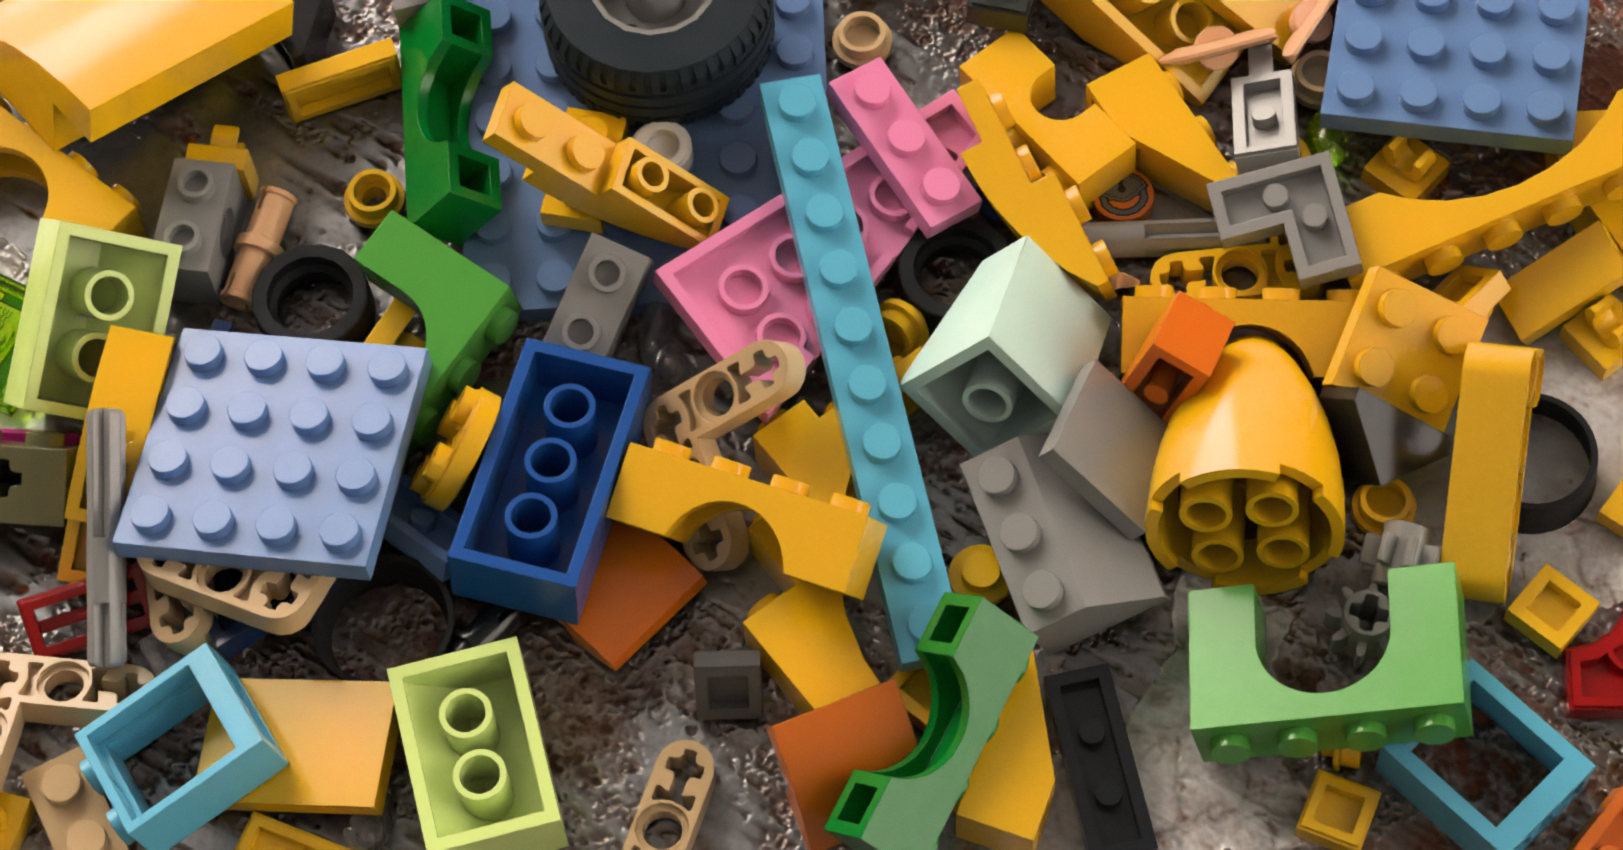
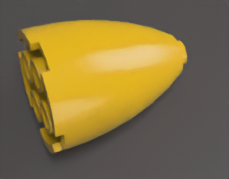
(1253, 449)

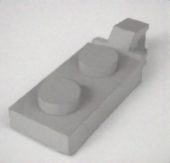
(1264, 113)

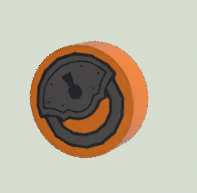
(1126, 201)

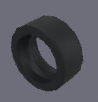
(967, 236)
(314, 264)

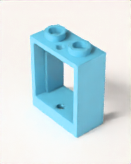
(154, 710)
(1459, 818)

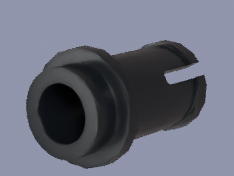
(486, 628)

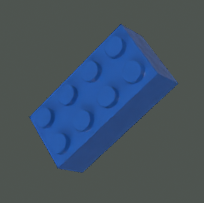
(548, 480)

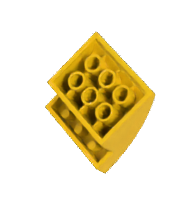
(107, 62)

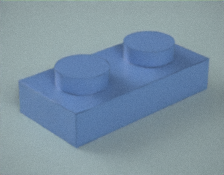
(421, 530)

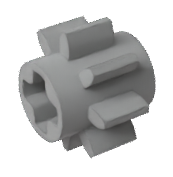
(1398, 546)
(1351, 639)

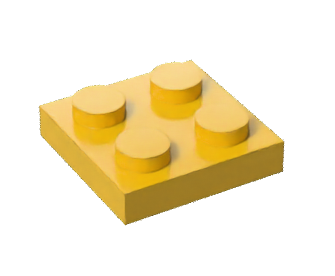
(1405, 346)

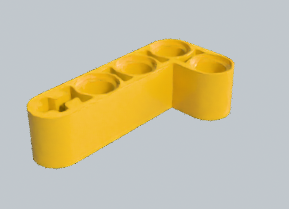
(1489, 466)

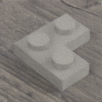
(1295, 200)

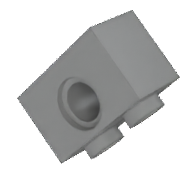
(204, 215)
(600, 297)

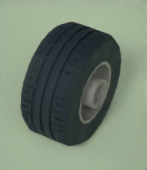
(658, 55)

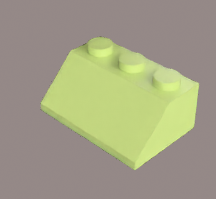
(73, 293)
(477, 751)

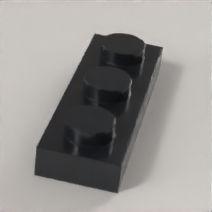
(1098, 760)

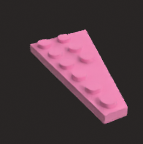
(748, 275)

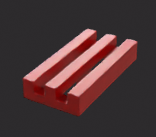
(36, 628)

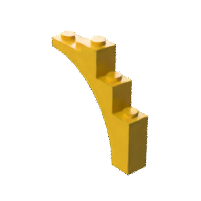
(805, 629)

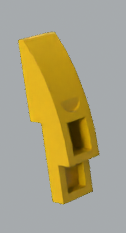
(604, 179)
(1030, 208)
(130, 380)

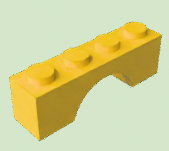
(70, 179)
(1306, 326)
(818, 540)

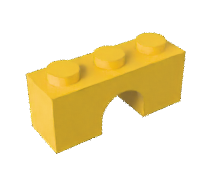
(1080, 150)

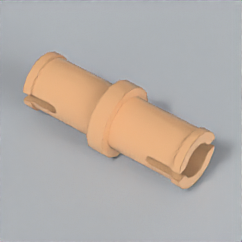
(257, 245)

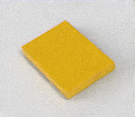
(334, 737)

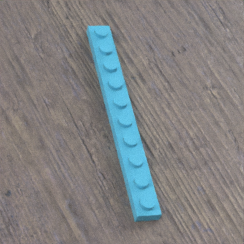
(856, 356)

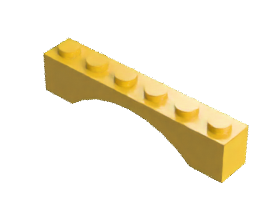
(1437, 235)

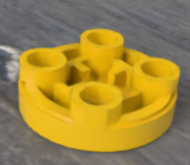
(466, 431)

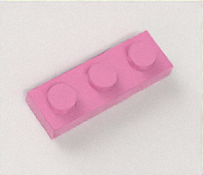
(903, 147)

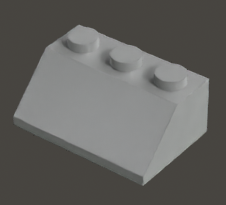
(1056, 551)

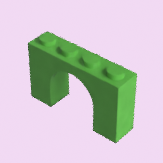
(460, 304)
(1409, 696)

